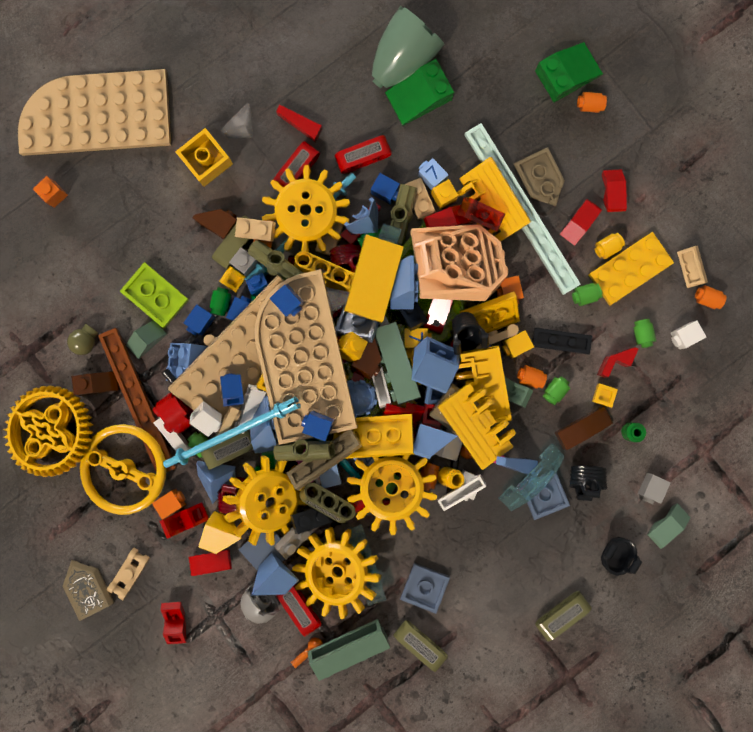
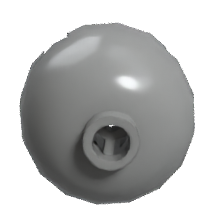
(259, 607)

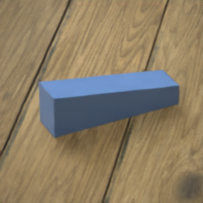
(521, 465)

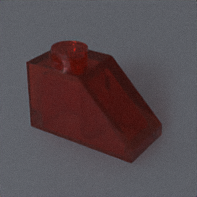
(481, 214)

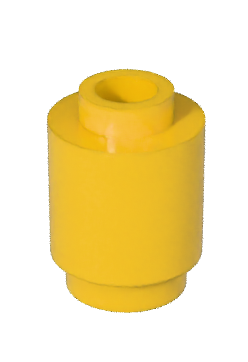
(609, 245)
(450, 478)

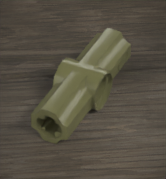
(404, 201)
(273, 260)
(314, 451)

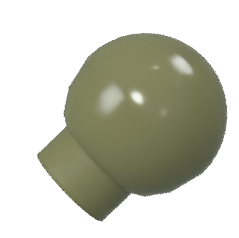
(82, 340)

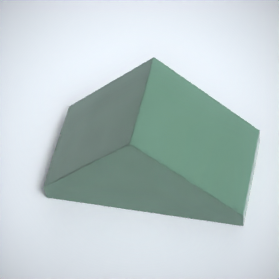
(145, 338)

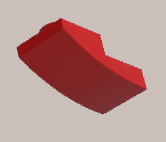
(410, 408)
(210, 563)

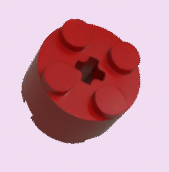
(173, 413)

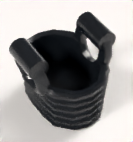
(468, 333)
(592, 476)
(619, 556)

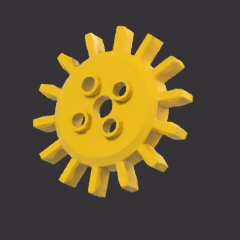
(319, 223)
(399, 507)
(250, 509)
(319, 569)

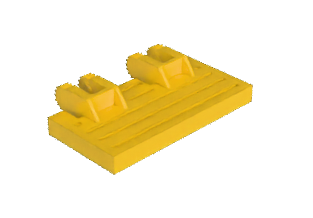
(495, 192)
(487, 374)
(473, 425)

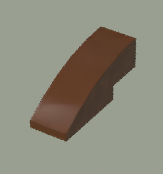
(583, 428)

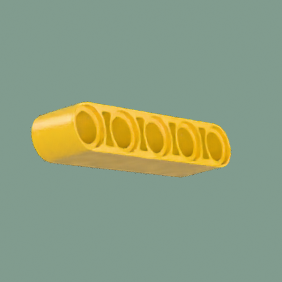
(332, 270)

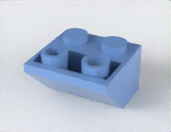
(405, 285)
(182, 356)
(434, 364)
(264, 435)

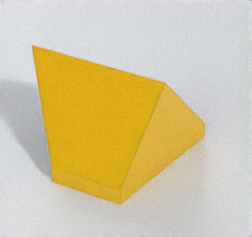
(218, 534)

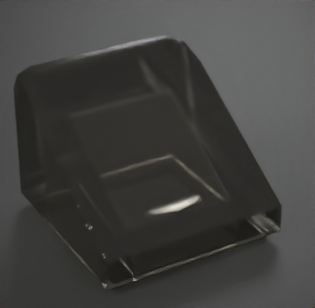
(394, 316)

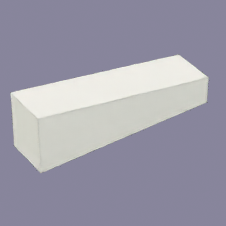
(381, 389)
(251, 402)
(176, 440)
(465, 491)

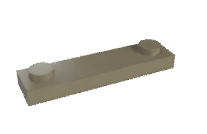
(307, 472)

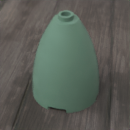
(403, 49)

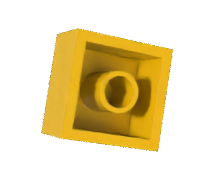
(204, 157)

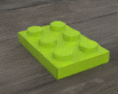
(154, 295)

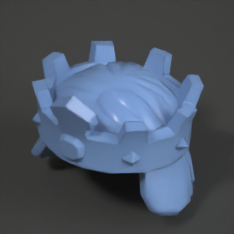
(362, 397)

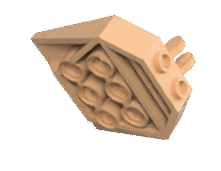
(458, 262)

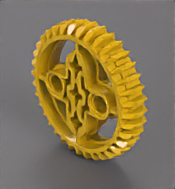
(44, 432)

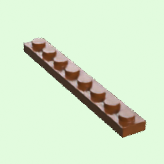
(133, 390)

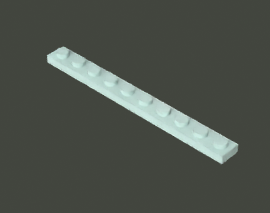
(536, 230)

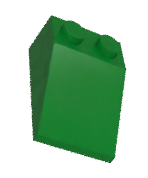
(567, 71)
(420, 93)

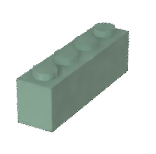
(396, 363)
(348, 649)

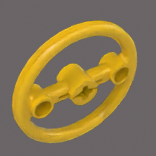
(127, 470)

